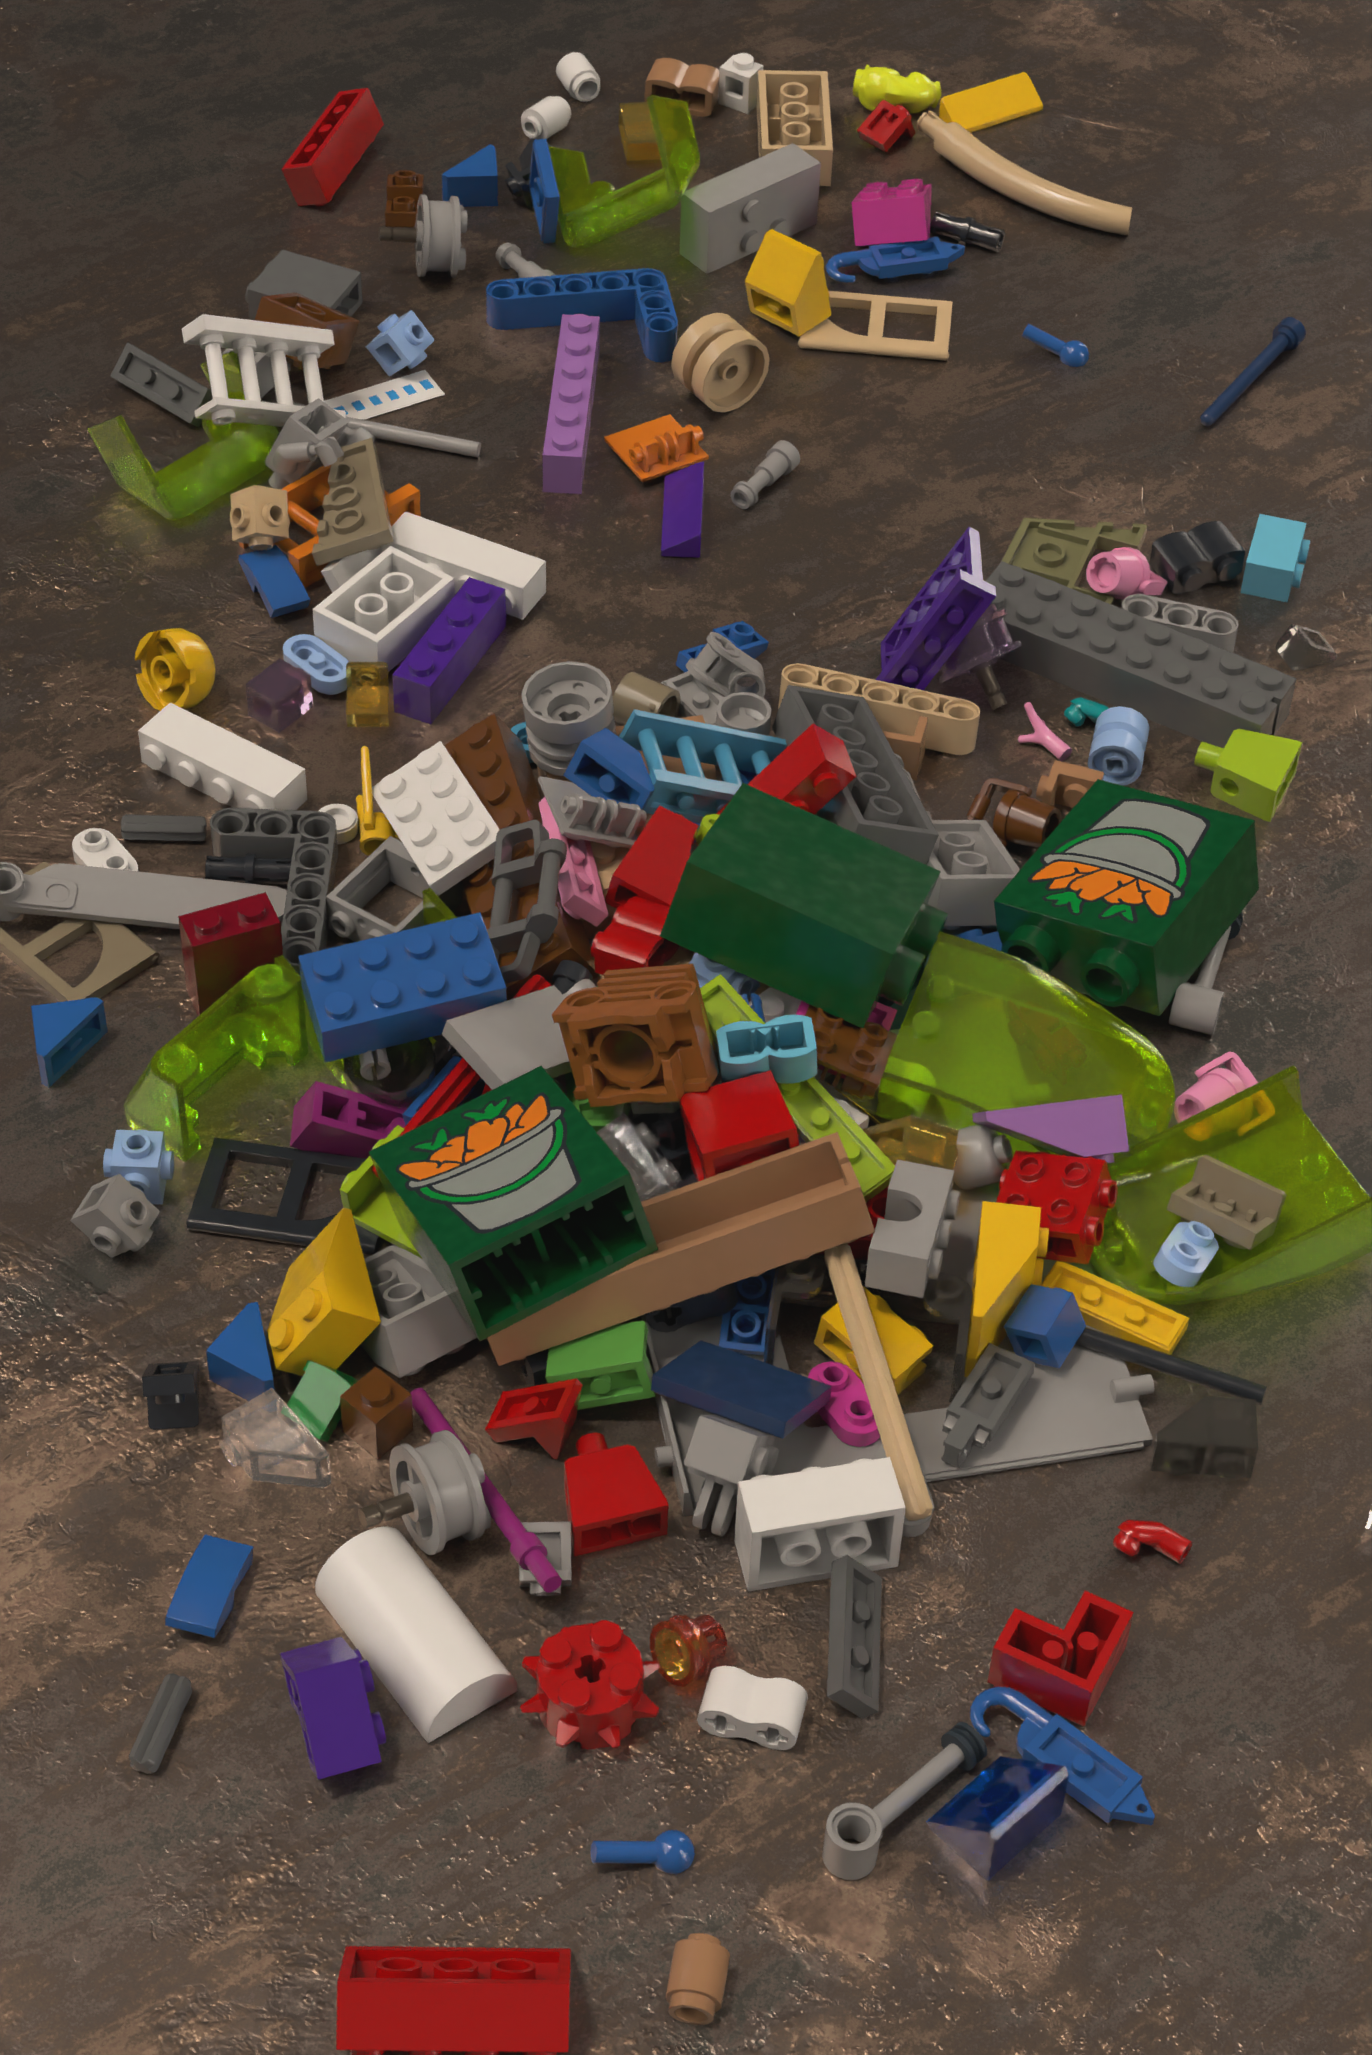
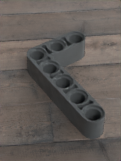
(311, 844)

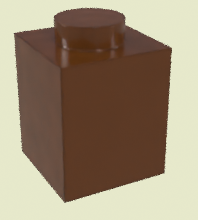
(376, 1412)

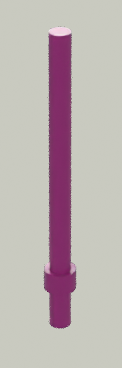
(525, 1545)

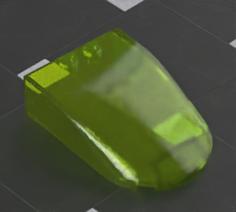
(1013, 1036)
(1267, 1137)

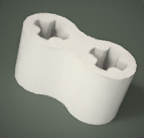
(752, 1707)

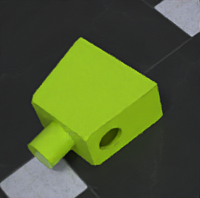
(1251, 770)

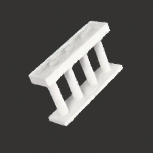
(257, 336)

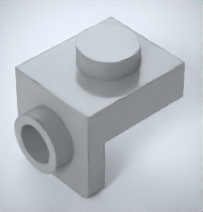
(557, 1540)

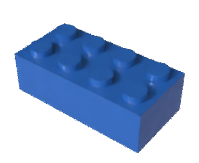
(399, 985)

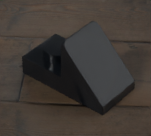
(172, 1394)

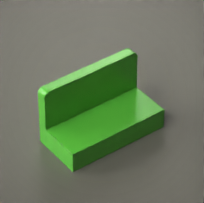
(607, 1363)

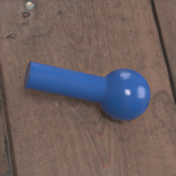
(1071, 353)
(669, 1852)

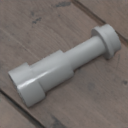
(510, 257)
(779, 461)

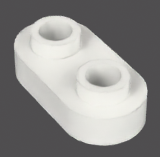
(101, 849)

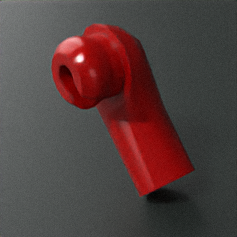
(1154, 1534)

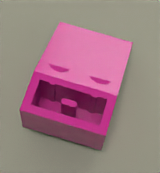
(892, 213)

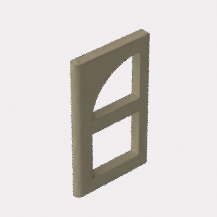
(121, 958)

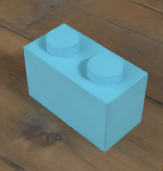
(1274, 558)

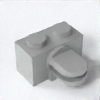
(724, 1455)

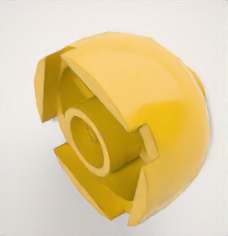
(174, 668)

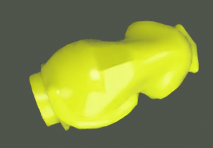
(881, 83)

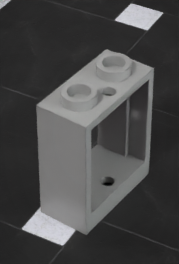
(385, 865)

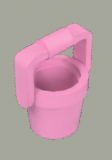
(1123, 574)
(1214, 1085)

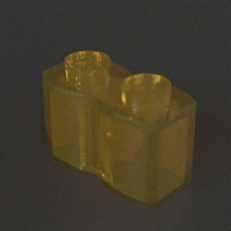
(637, 134)

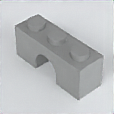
(914, 1227)

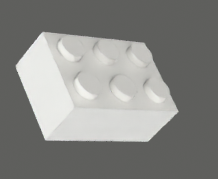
(383, 608)
(806, 1519)

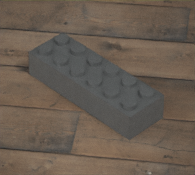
(880, 797)

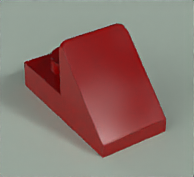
(537, 1412)

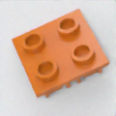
(658, 447)

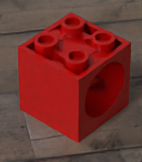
(736, 1124)

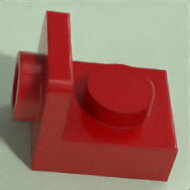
(886, 125)

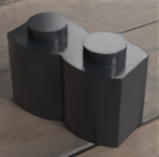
(1197, 557)

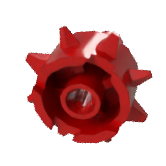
(590, 1685)

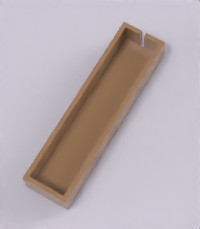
(711, 1238)

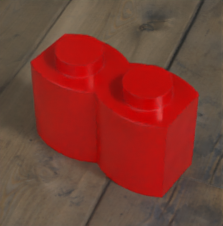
(633, 938)

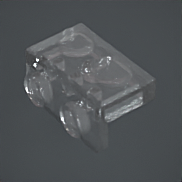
(635, 1149)

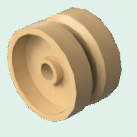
(720, 362)

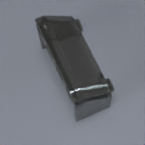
(810, 1284)

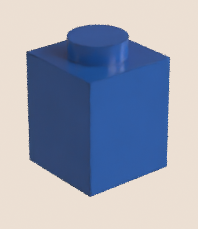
(1045, 1325)

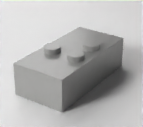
(735, 210)

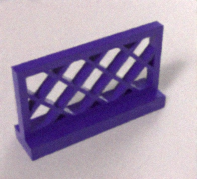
(937, 617)

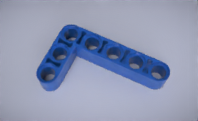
(606, 294)

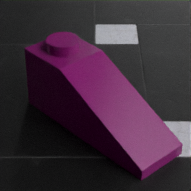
(341, 1121)

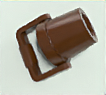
(1018, 816)

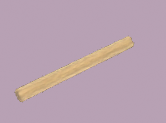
(878, 1381)

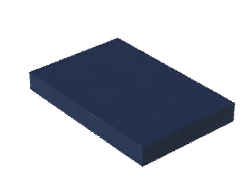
(741, 1389)

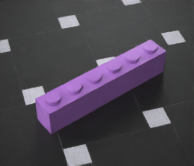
(571, 404)

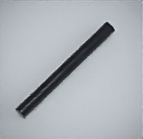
(1171, 1365)

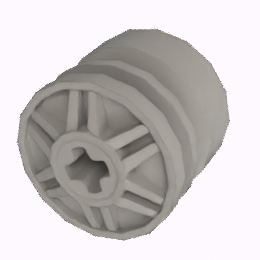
(562, 709)

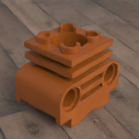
(638, 1036)

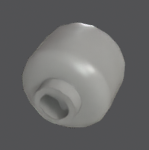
(981, 1156)

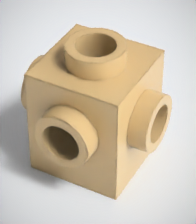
(259, 516)

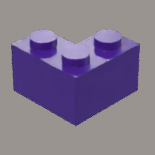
(329, 1694)

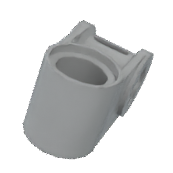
(723, 664)

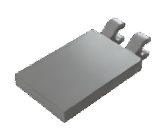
(513, 1036)

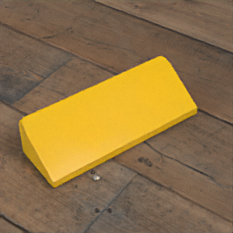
(991, 103)

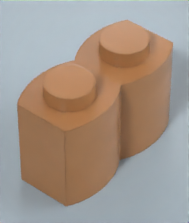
(693, 83)

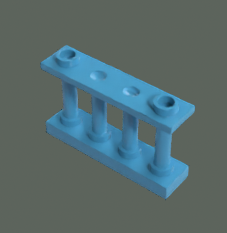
(695, 743)

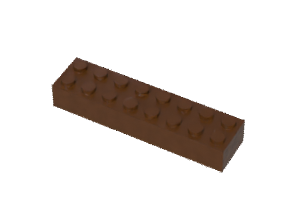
(503, 780)

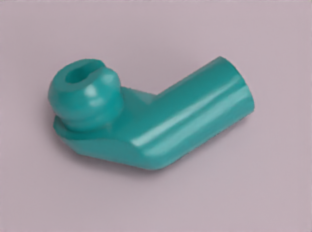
(1082, 709)

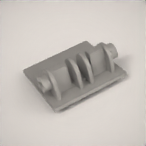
(590, 817)

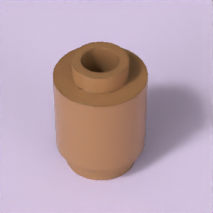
(697, 1979)

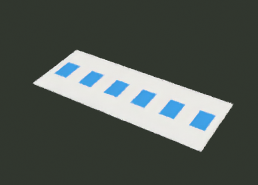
(387, 396)

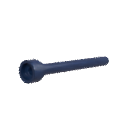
(1285, 337)

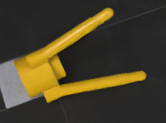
(373, 825)

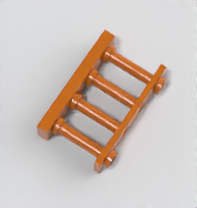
(309, 494)

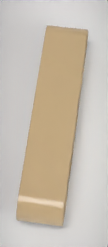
(897, 708)

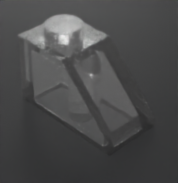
(274, 1444)

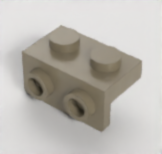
(1229, 1203)

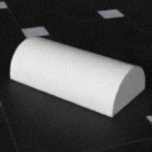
(411, 1632)

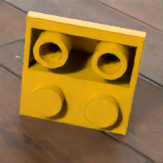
(788, 284)

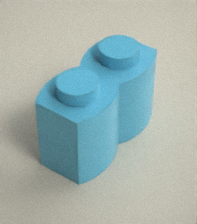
(780, 1045)

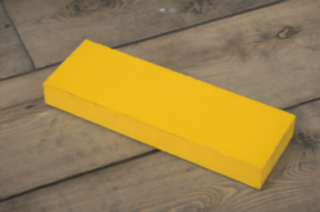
(1118, 1309)

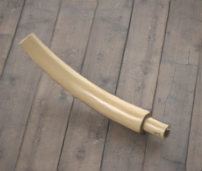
(1018, 184)

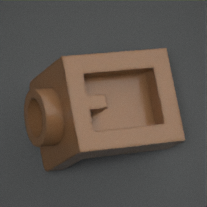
(1066, 784)

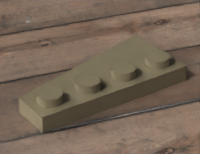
(355, 507)

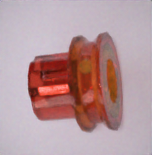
(696, 1651)

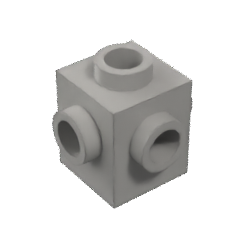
(116, 1216)

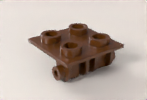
(851, 1051)

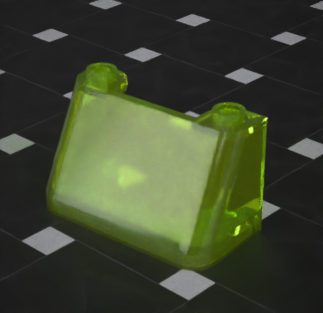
(251, 1022)

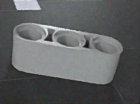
(1196, 621)

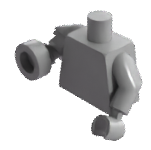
(308, 440)

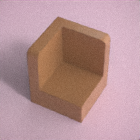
(910, 747)

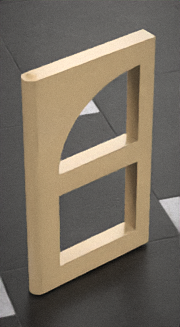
(833, 338)

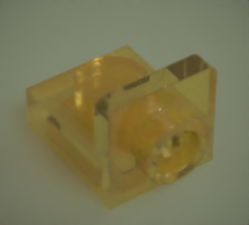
(367, 694)

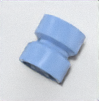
(1119, 745)

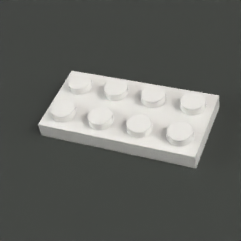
(438, 818)

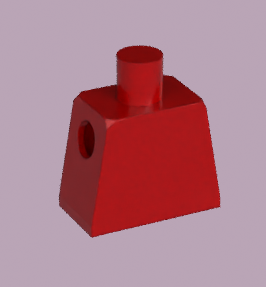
(611, 1497)

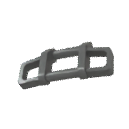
(509, 875)

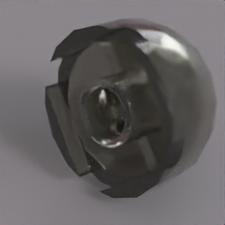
(410, 1074)

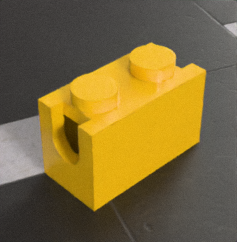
(902, 1343)

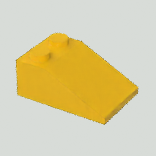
(1002, 1271)
(324, 1301)

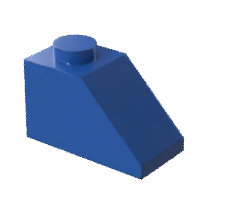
(610, 770)

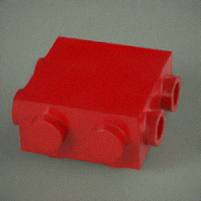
(1071, 1197)

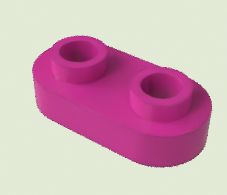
(846, 1398)

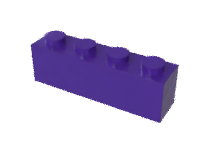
(449, 650)

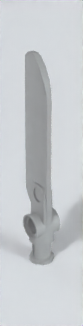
(118, 894)

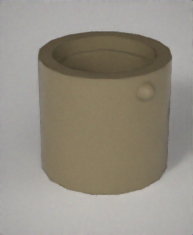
(645, 695)

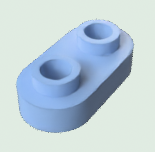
(319, 661)
(1186, 1253)

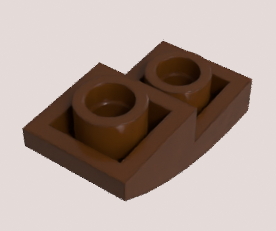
(402, 198)

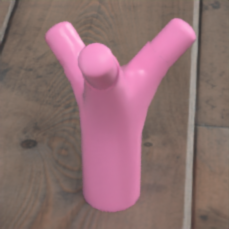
(1044, 736)

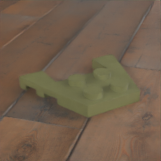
(1063, 551)

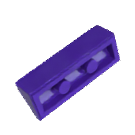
(683, 512)

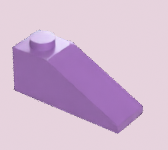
(1067, 1128)

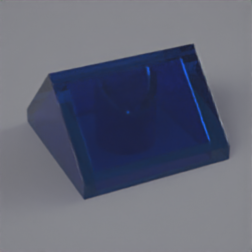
(1001, 1812)

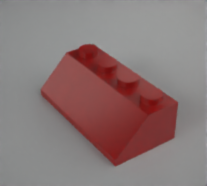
(453, 2000)

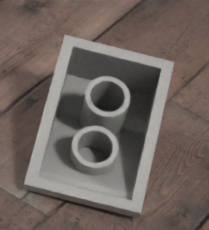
(972, 872)
(414, 1314)

